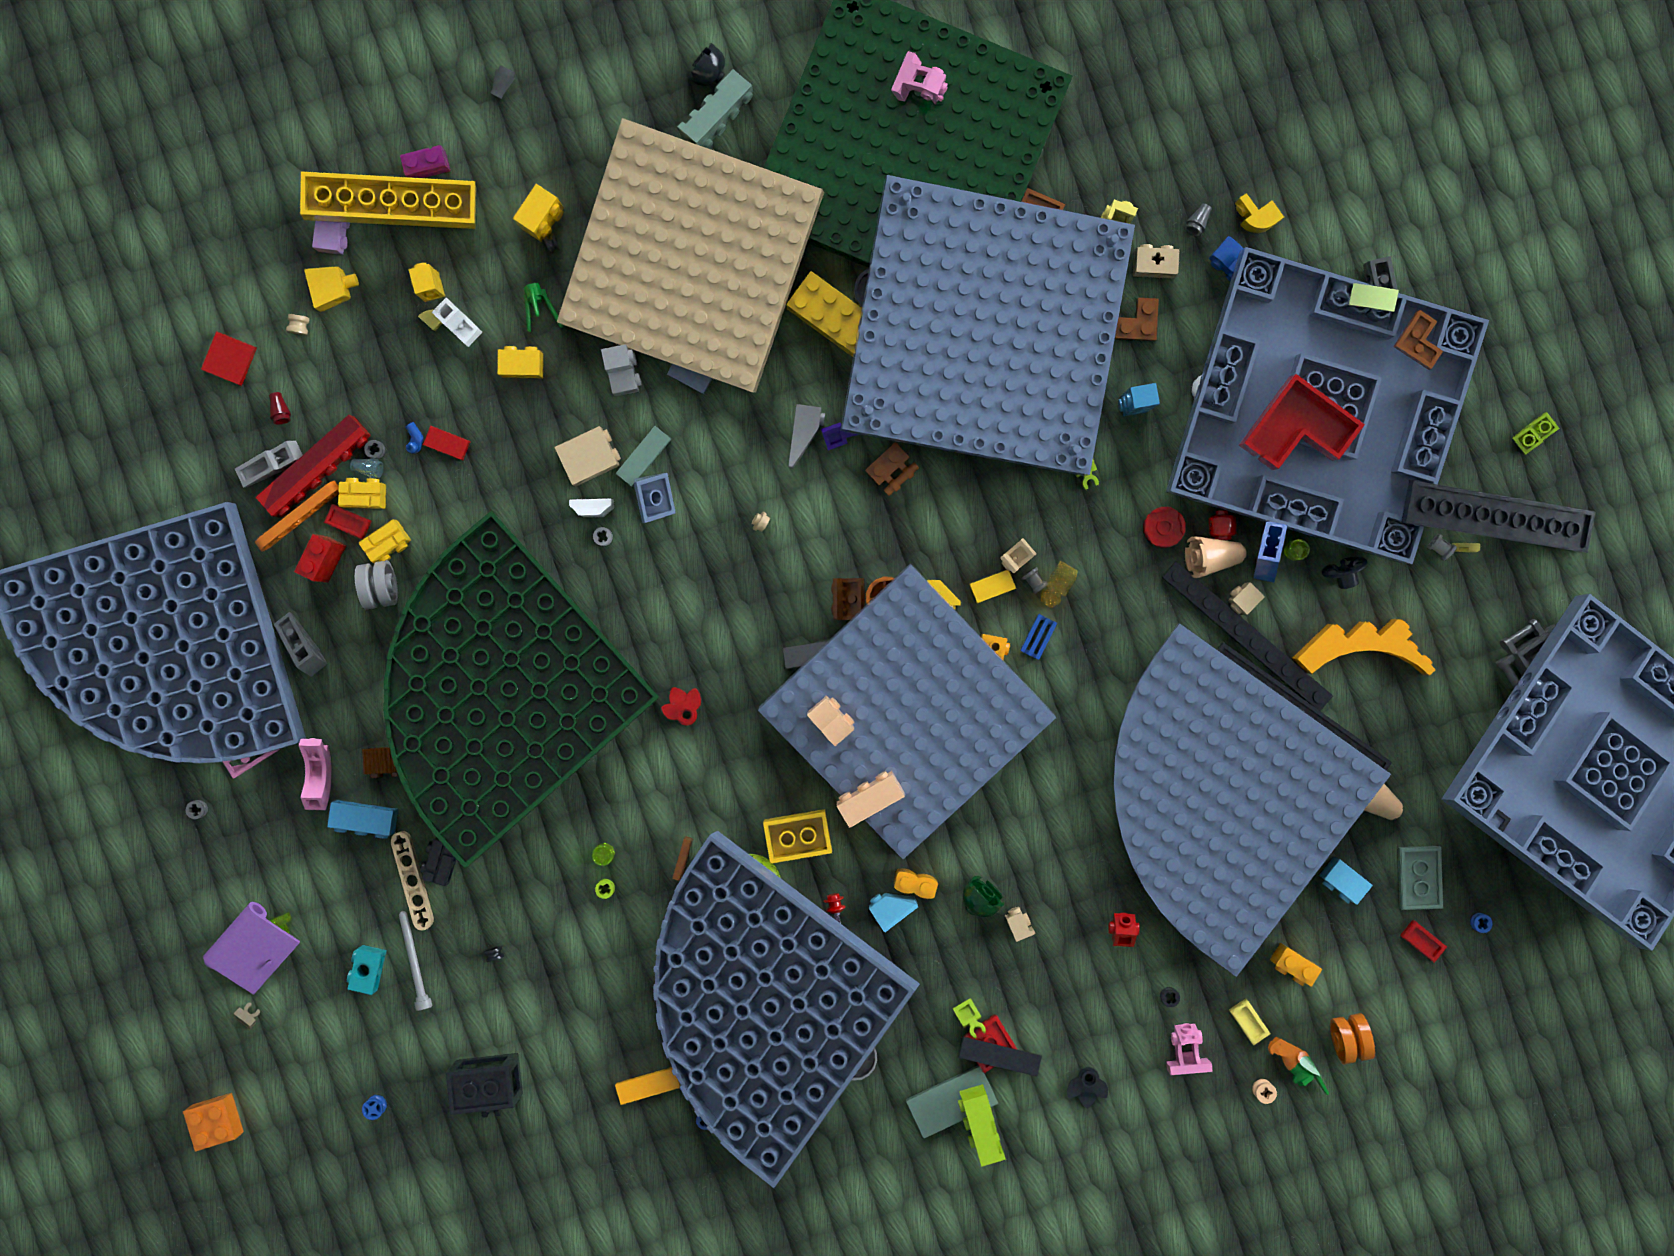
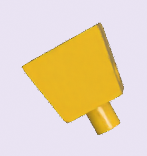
(329, 286)

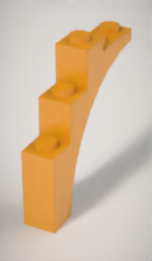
(1362, 637)

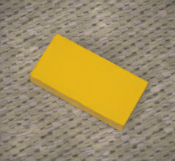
(992, 586)

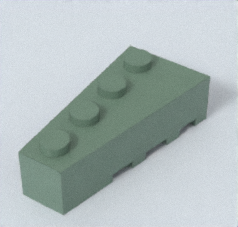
(716, 110)

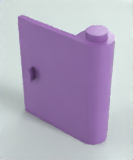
(247, 946)

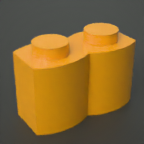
(920, 884)

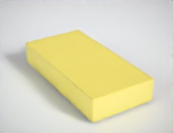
(1249, 1021)

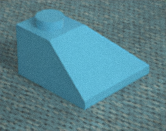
(891, 908)

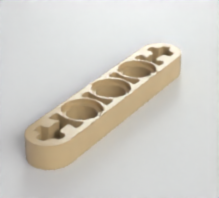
(410, 891)

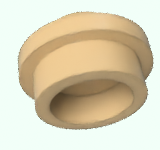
(760, 521)

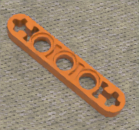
(297, 516)

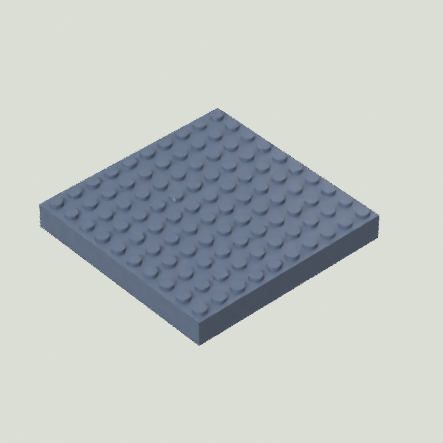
(923, 705)

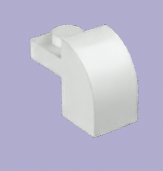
(457, 322)

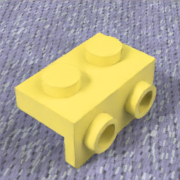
(1120, 212)

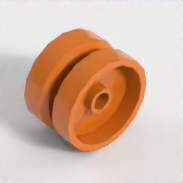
(1352, 1038)

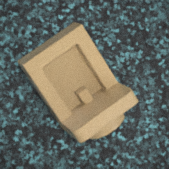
(1017, 556)

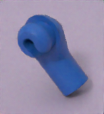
(416, 440)

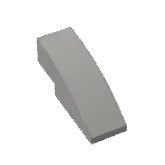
(268, 463)

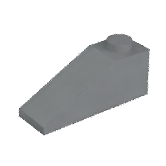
(805, 429)

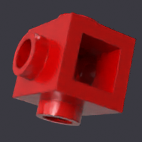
(1124, 929)

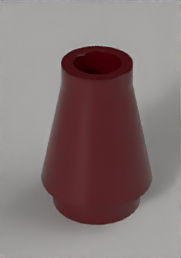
(278, 409)

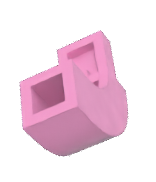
(317, 774)

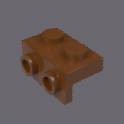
(847, 597)

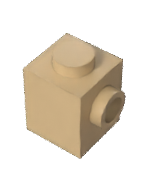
(1245, 598)

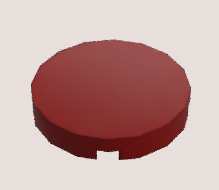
(1164, 527)

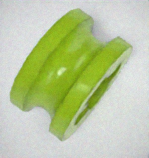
(598, 890)

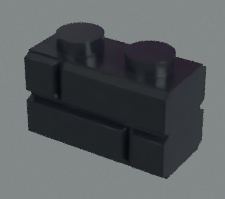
(439, 863)

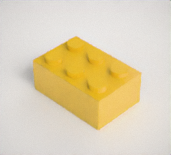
(797, 836)

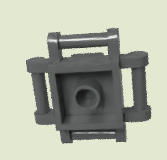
(1526, 652)

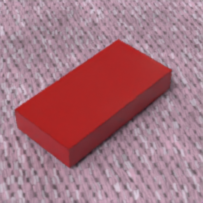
(446, 443)
(347, 521)
(1423, 941)

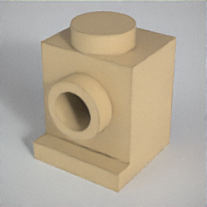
(1019, 924)

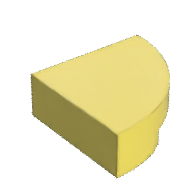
(430, 319)
(1467, 547)

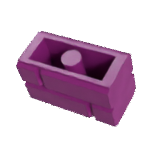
(425, 162)

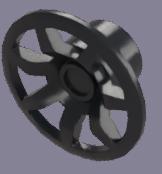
(1346, 574)

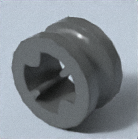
(372, 443)
(200, 804)

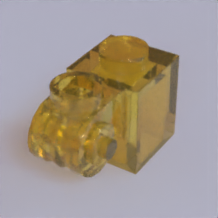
(1058, 584)

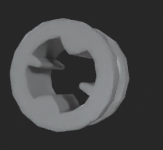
(596, 538)

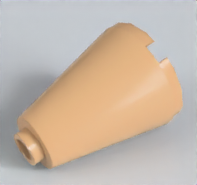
(1212, 555)
(1385, 804)

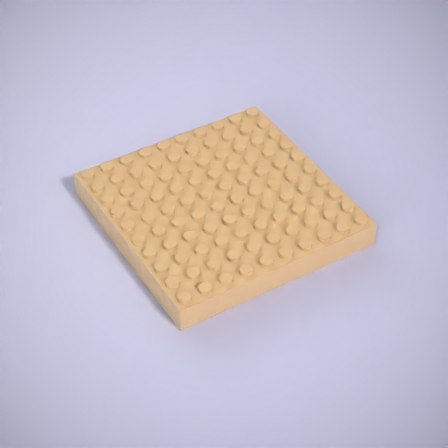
(690, 255)

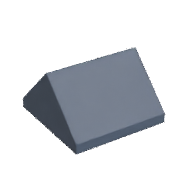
(654, 497)

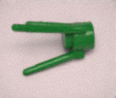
(534, 295)

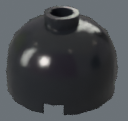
(708, 67)

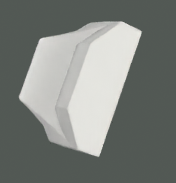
(592, 507)

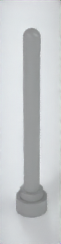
(422, 1000)

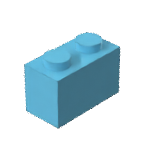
(1345, 880)

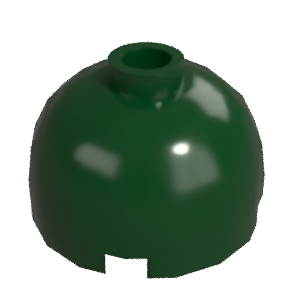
(981, 898)

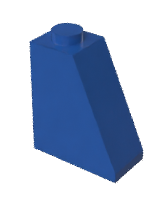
(1270, 551)

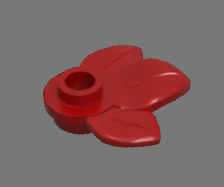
(682, 702)

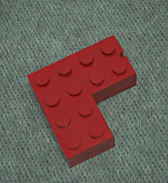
(1298, 414)

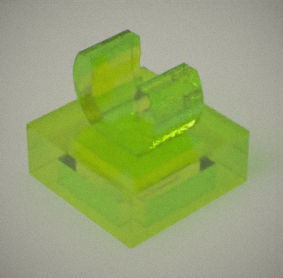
(281, 921)

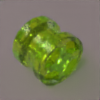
(1301, 550)
(599, 855)

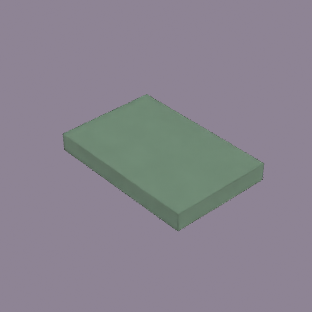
(1420, 877)

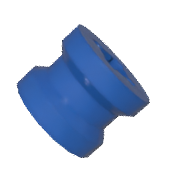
(370, 1111)

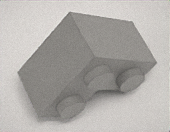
(620, 364)

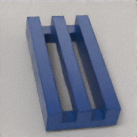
(1031, 652)

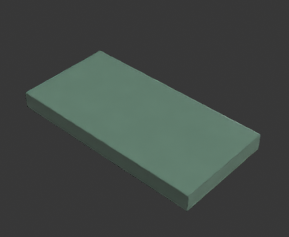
(939, 1107)

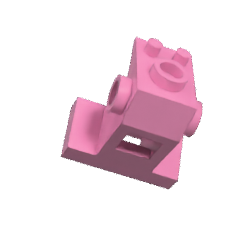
(932, 87)
(1189, 1061)

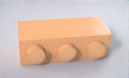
(870, 798)

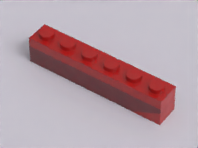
(313, 466)

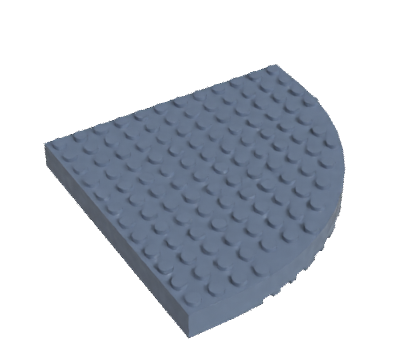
(157, 640)
(1229, 796)
(765, 1005)

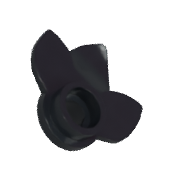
(1087, 1089)

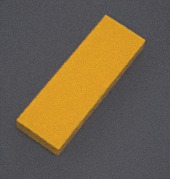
(646, 1085)

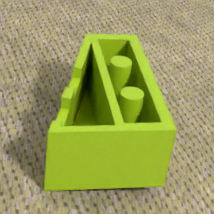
(981, 1125)

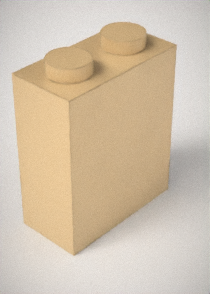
(588, 455)

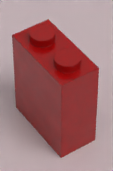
(320, 558)

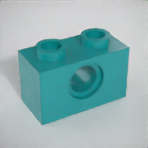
(374, 960)

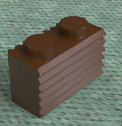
(378, 761)

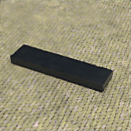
(999, 1056)

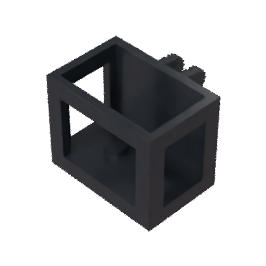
(483, 1087)

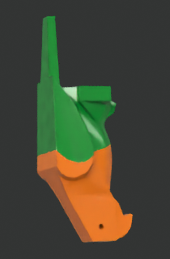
(1297, 1062)

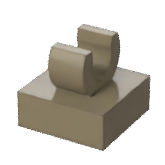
(245, 1018)

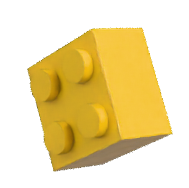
(539, 213)

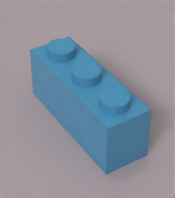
(1139, 399)
(362, 818)

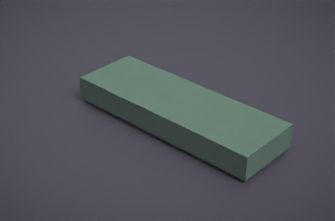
(643, 455)

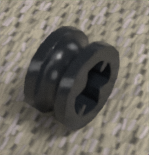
(552, 243)
(494, 954)
(1175, 1002)

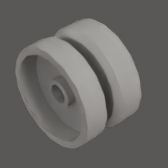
(376, 585)

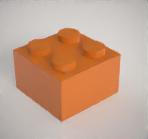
(213, 1122)

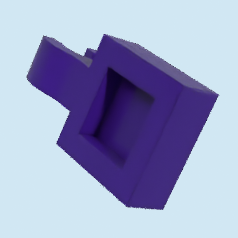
(834, 437)

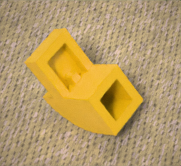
(1257, 220)

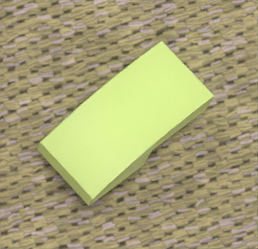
(1373, 297)

